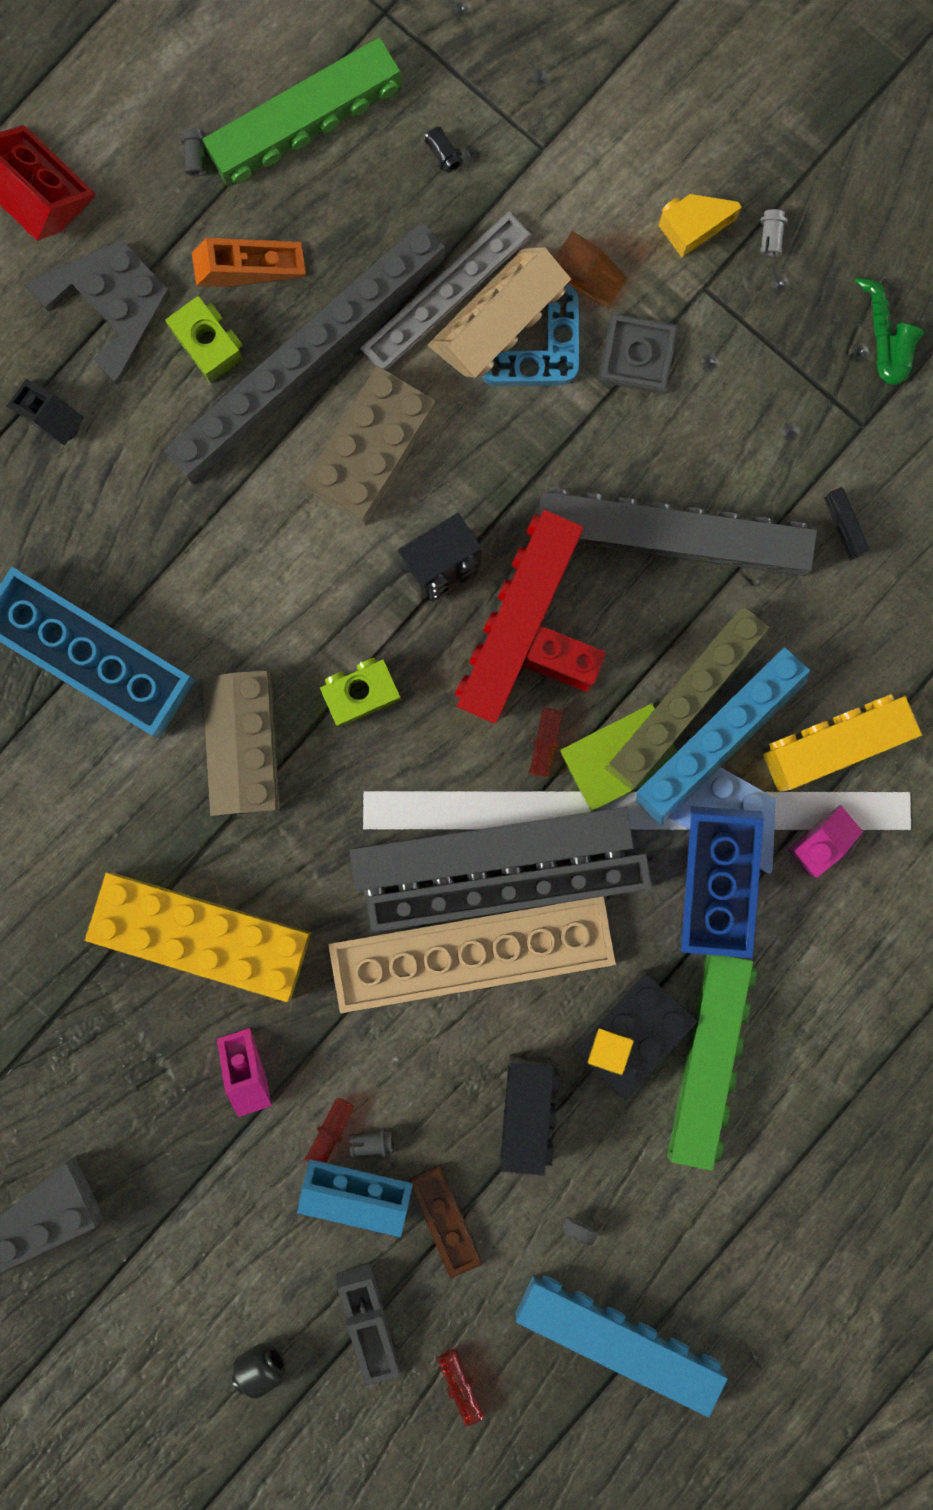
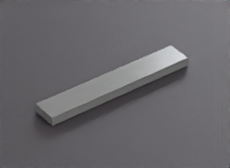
(447, 292)

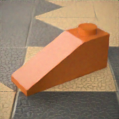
(245, 261)

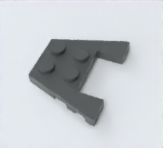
(118, 289)

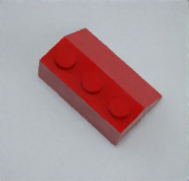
(38, 185)

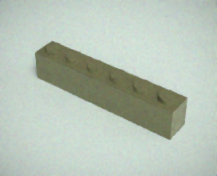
(687, 698)

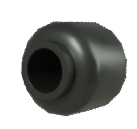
(258, 1370)

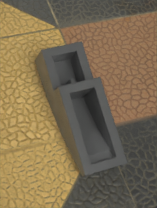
(367, 1324)

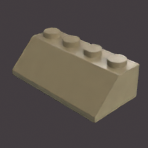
(240, 743)

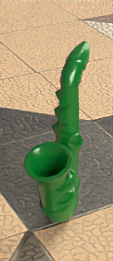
(893, 352)

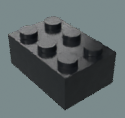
(441, 558)
(646, 1017)
(529, 1115)

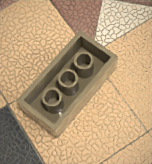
(370, 445)

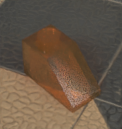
(590, 269)

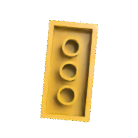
(846, 742)

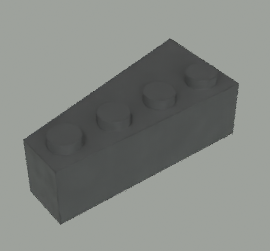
(48, 1216)

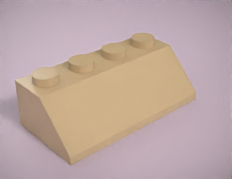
(501, 312)

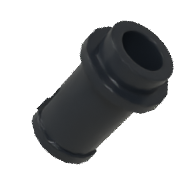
(447, 155)

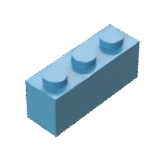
(354, 1198)

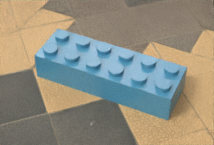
(90, 654)

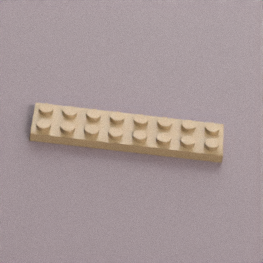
(471, 954)

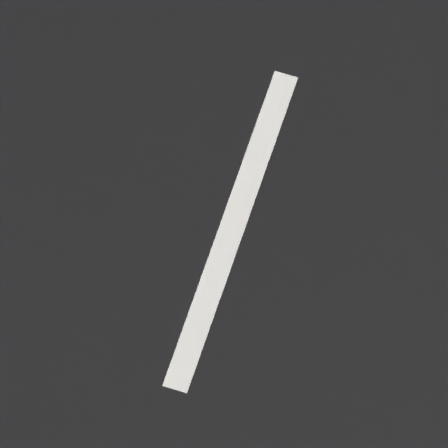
(498, 809)

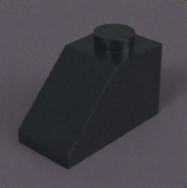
(46, 412)

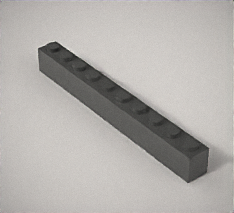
(306, 353)

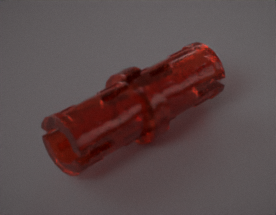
(469, 1408)

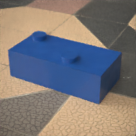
(722, 882)

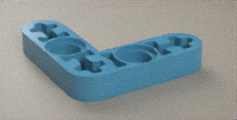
(555, 351)

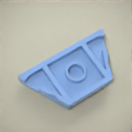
(731, 792)

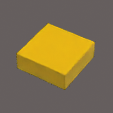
(610, 1051)

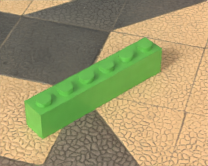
(303, 112)
(710, 1061)

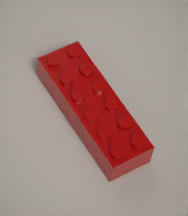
(519, 617)

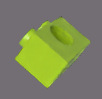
(211, 358)
(381, 692)

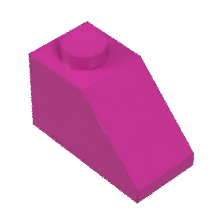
(825, 842)
(243, 1073)

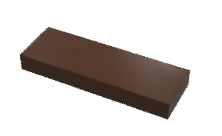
(445, 1221)

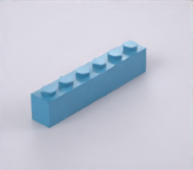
(722, 736)
(621, 1345)

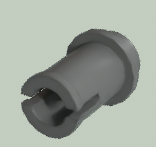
(194, 152)
(374, 1143)

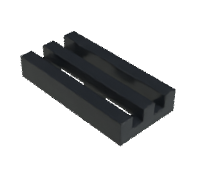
(846, 523)

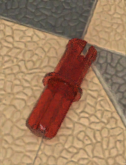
(546, 742)
(330, 1131)

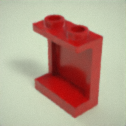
(564, 659)

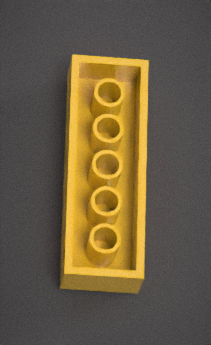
(198, 936)

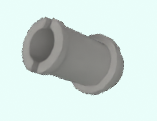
(773, 228)

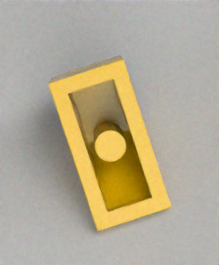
(696, 220)

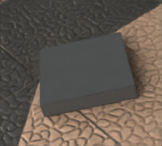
(638, 353)

